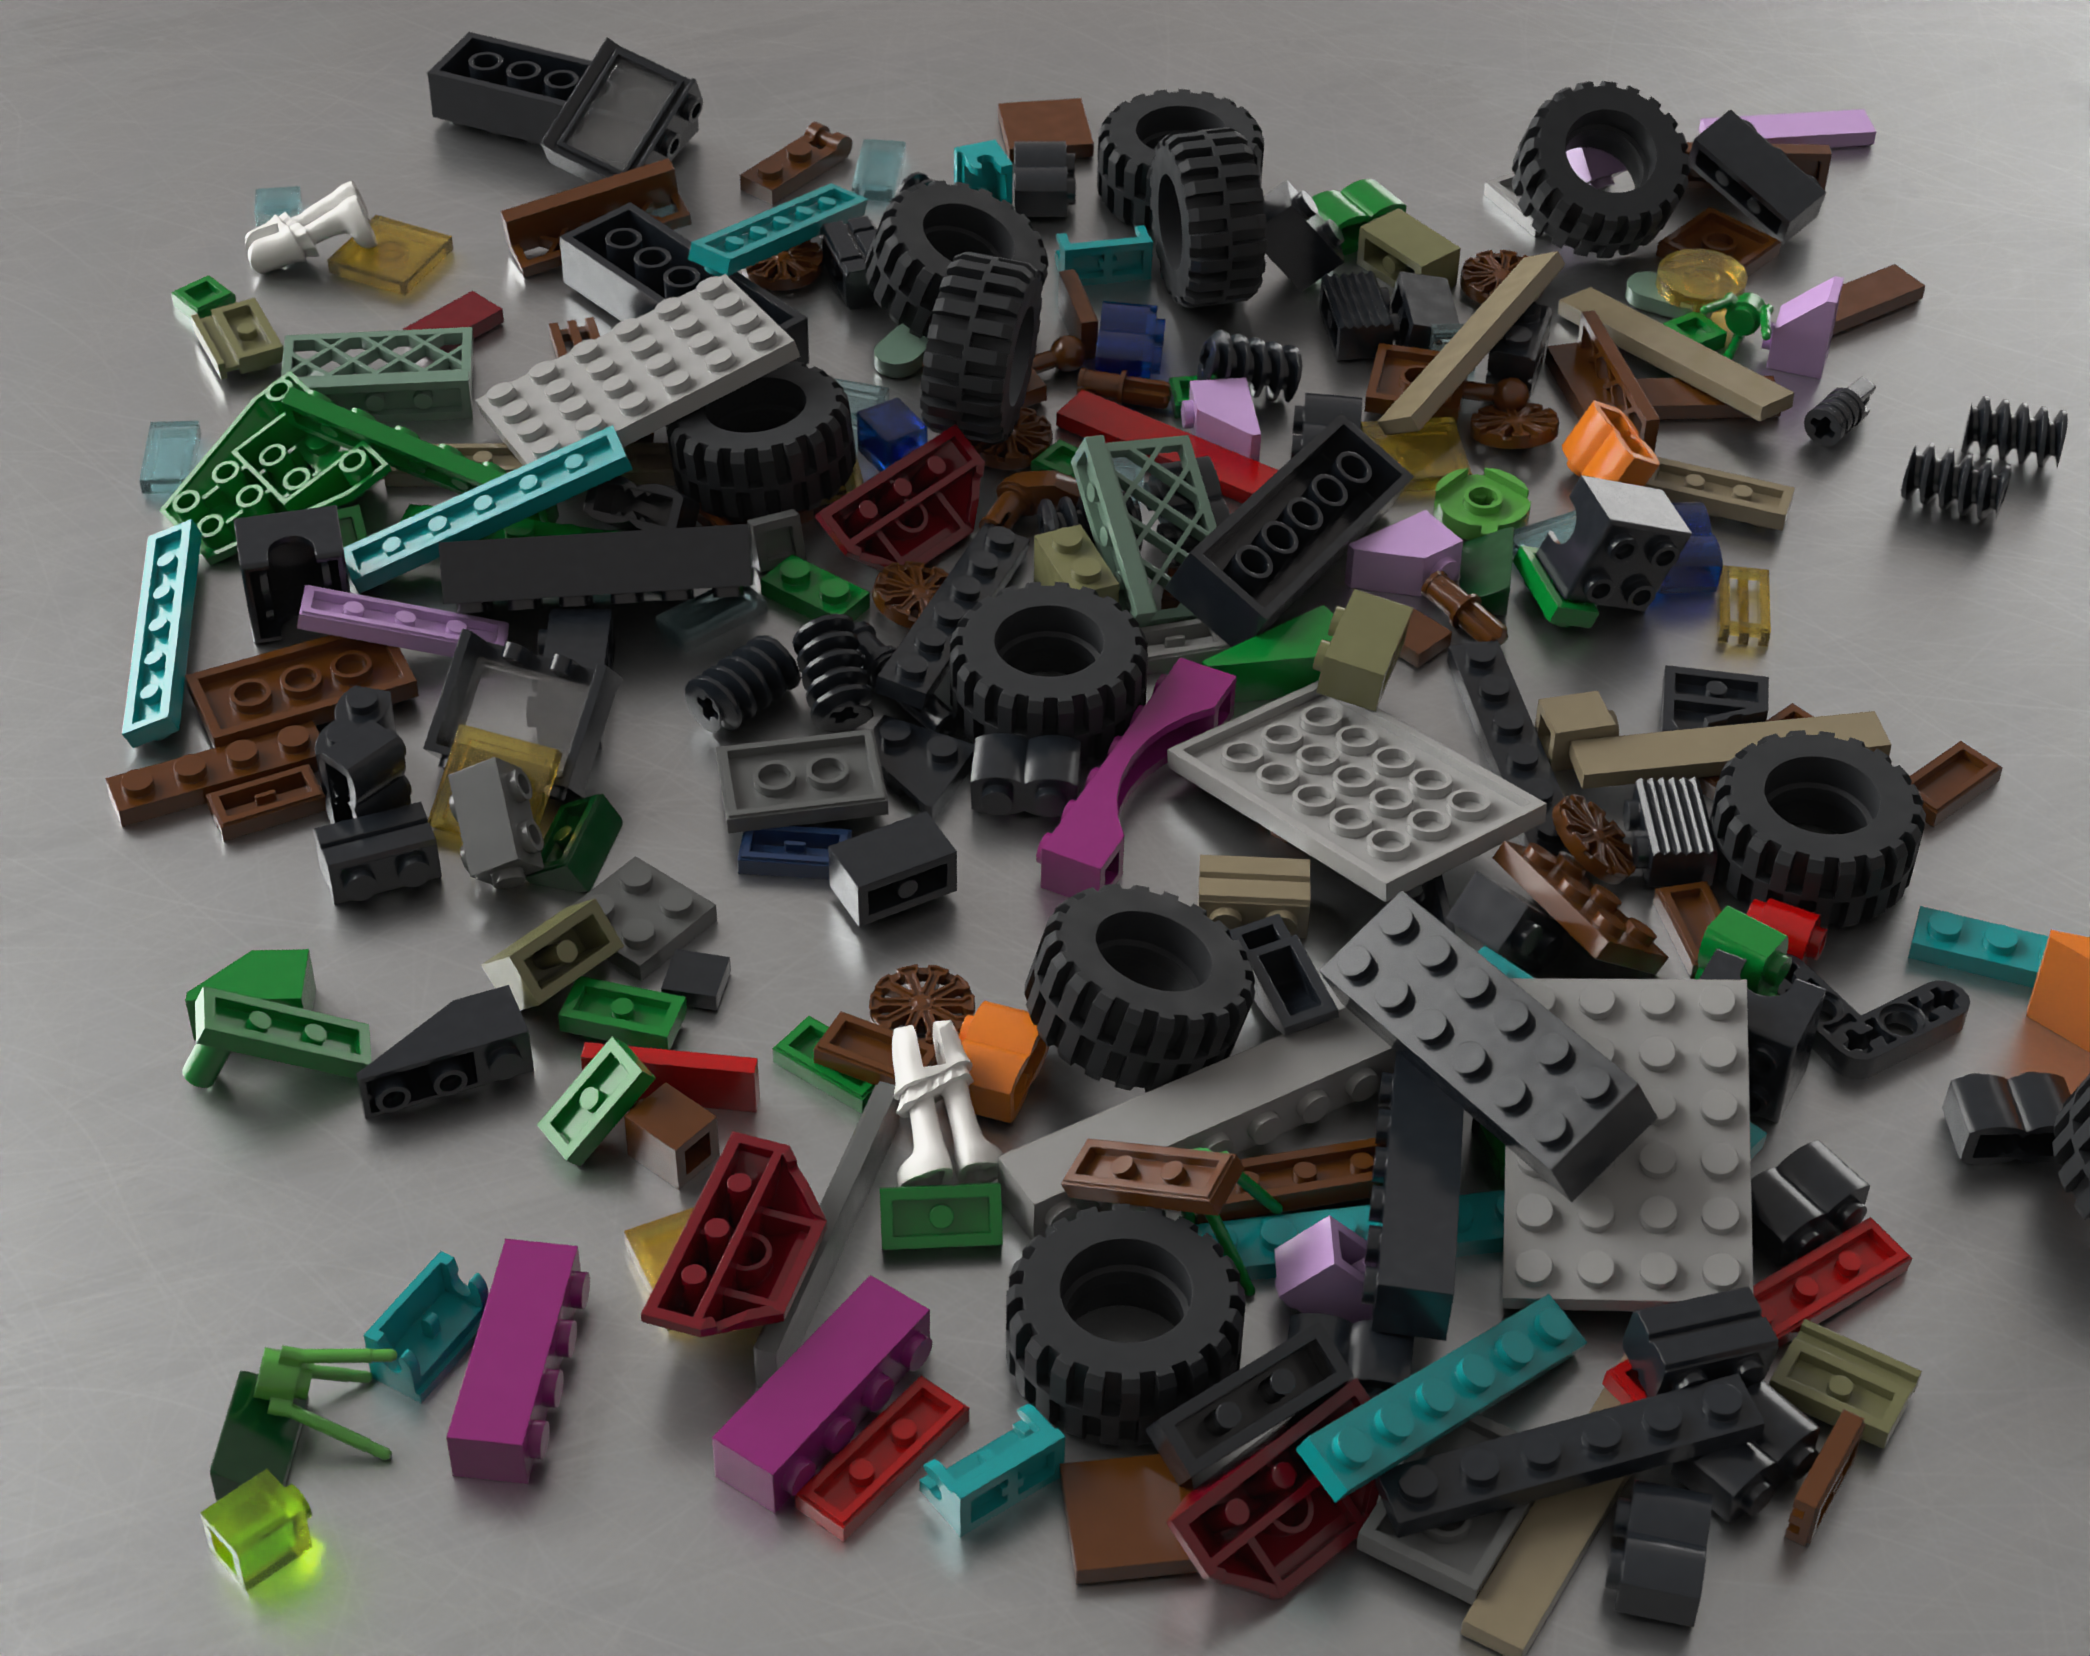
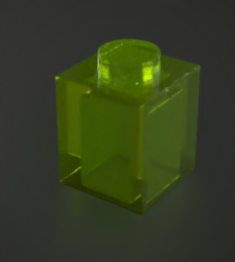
(258, 1528)

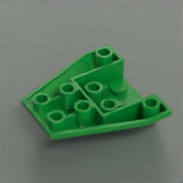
(268, 469)

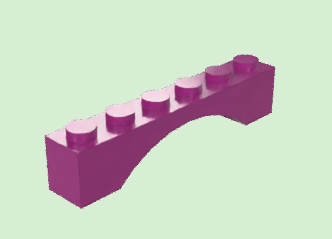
(1089, 840)

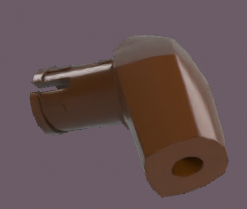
(1022, 492)

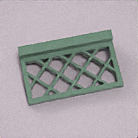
(388, 392)
(1116, 529)

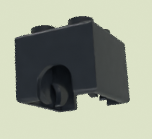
(1619, 547)
(282, 556)
(1778, 1036)

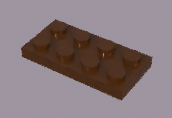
(294, 686)

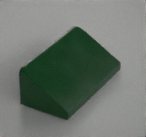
(1488, 568)
(578, 844)
(252, 1440)

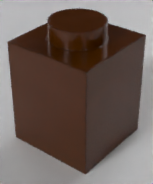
(671, 1135)

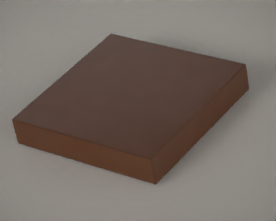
(1047, 122)
(1723, 234)
(1120, 1517)

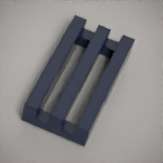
(789, 851)

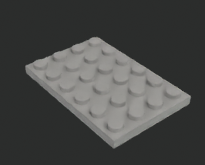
(641, 372)
(1357, 789)
(1677, 1202)

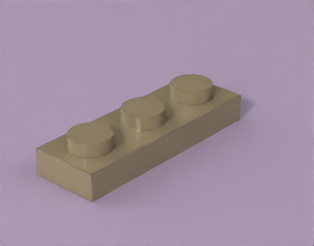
(1725, 493)

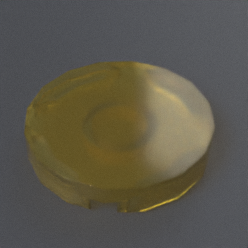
(1699, 277)

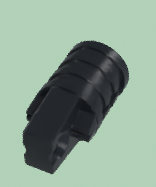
(1838, 413)

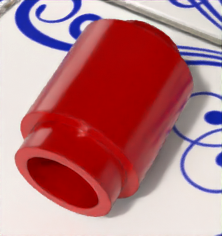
(1800, 926)

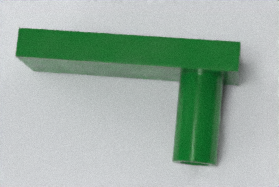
(272, 1032)

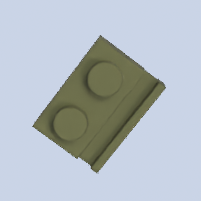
(238, 338)
(1833, 1373)

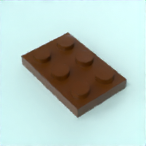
(1582, 908)

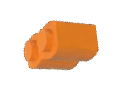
(1609, 447)
(1004, 1058)

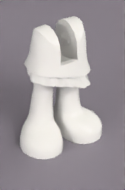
(292, 239)
(918, 1093)

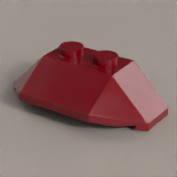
(910, 507)
(741, 1244)
(1266, 1515)

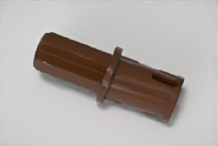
(1125, 388)
(1463, 609)

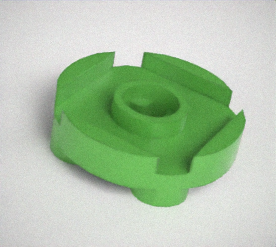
(1464, 498)

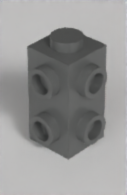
(496, 823)

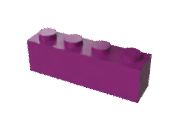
(517, 1362)
(822, 1394)

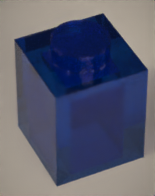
(889, 433)

